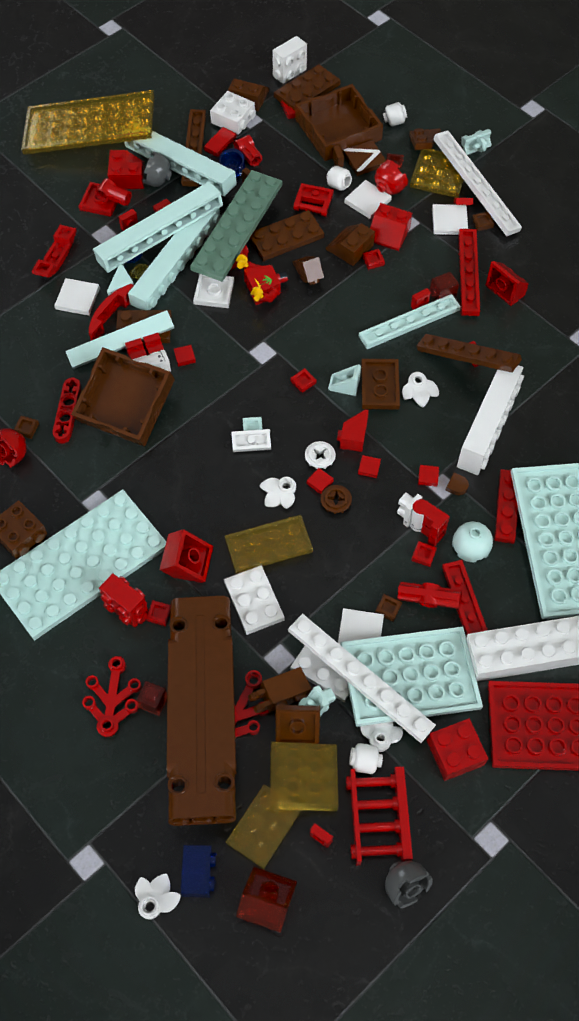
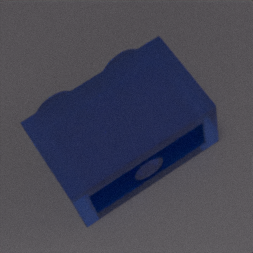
(196, 871)

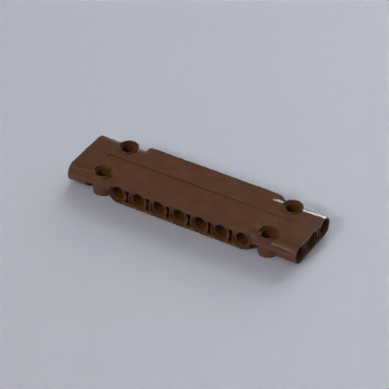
(201, 712)

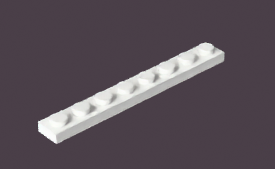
(477, 183)
(362, 678)

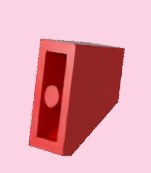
(353, 432)

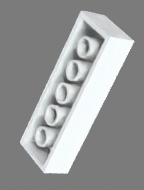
(490, 420)
(524, 648)

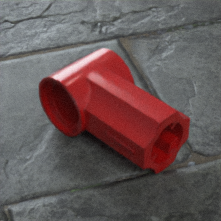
(247, 147)
(109, 191)

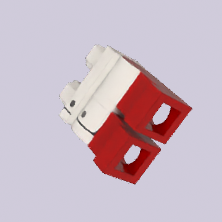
(154, 349)
(423, 517)

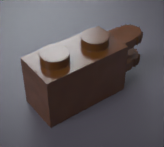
(281, 690)

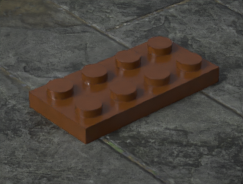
(311, 84)
(286, 235)

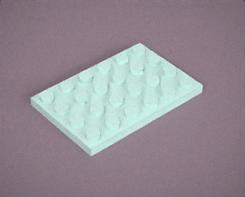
(423, 667)

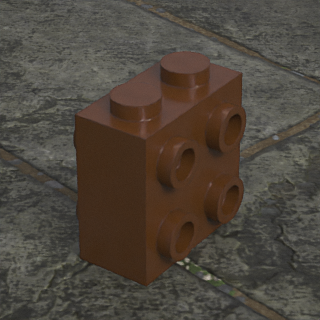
(20, 530)

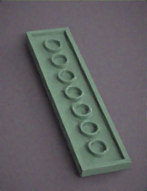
(236, 226)

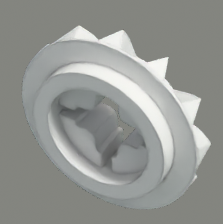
(319, 448)

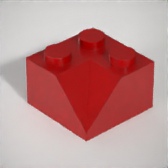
(126, 169)

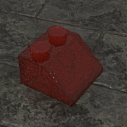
(266, 899)

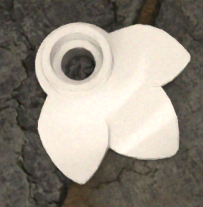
(419, 391)
(277, 494)
(383, 731)
(157, 893)

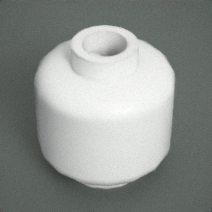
(395, 114)
(339, 178)
(365, 758)

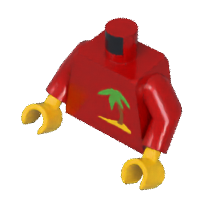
(261, 280)

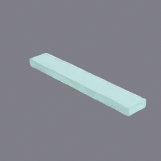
(409, 321)
(116, 340)

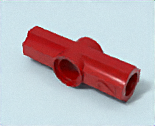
(430, 595)

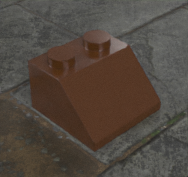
(250, 91)
(352, 243)

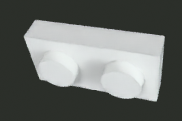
(251, 440)

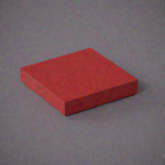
(93, 204)

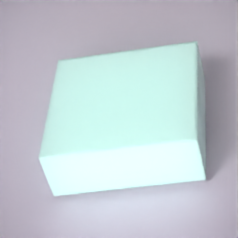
(252, 423)

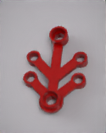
(111, 699)
(241, 713)

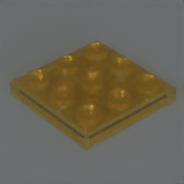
(436, 174)
(303, 776)

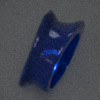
(234, 160)

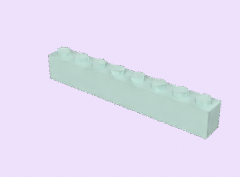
(187, 162)
(158, 227)
(171, 261)

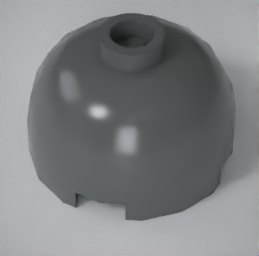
(157, 170)
(406, 881)

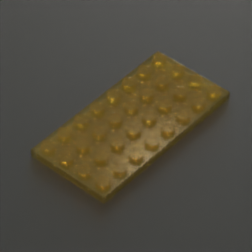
(88, 122)

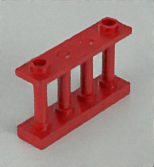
(400, 825)

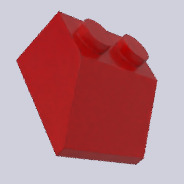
(390, 226)
(506, 283)
(186, 556)

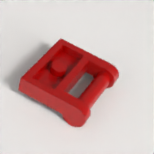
(314, 195)

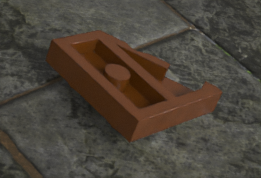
(423, 138)

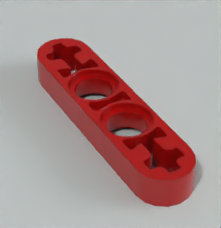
(66, 410)

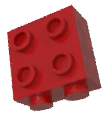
(124, 600)

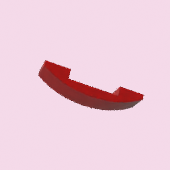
(57, 253)
(106, 309)

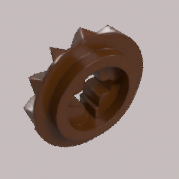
(343, 495)

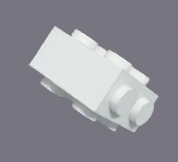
(289, 59)
(233, 112)

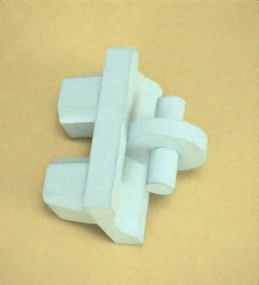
(476, 142)
(319, 698)

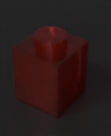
(443, 286)
(152, 698)

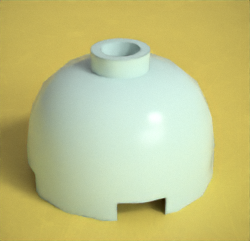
(472, 541)

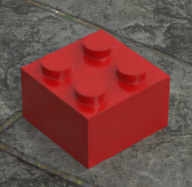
(457, 749)

